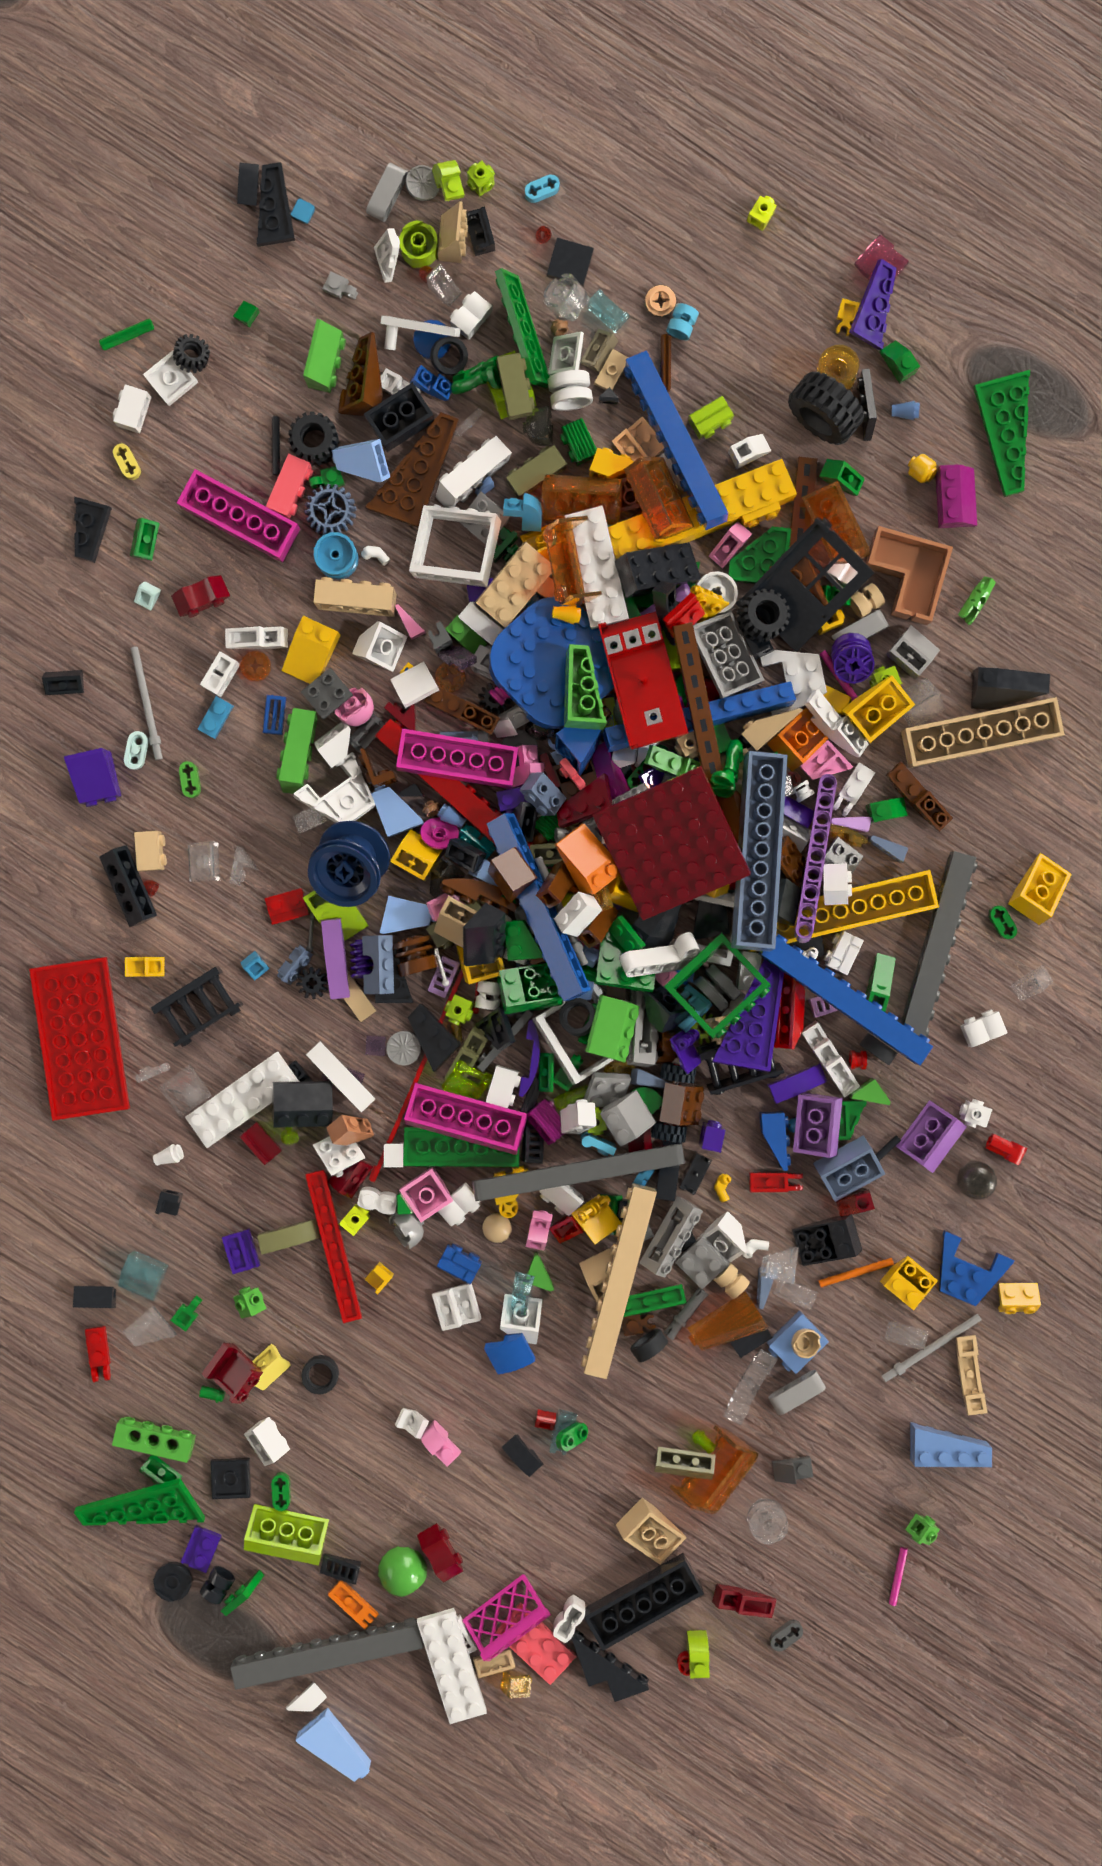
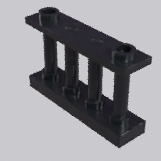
(180, 997)
(717, 1087)

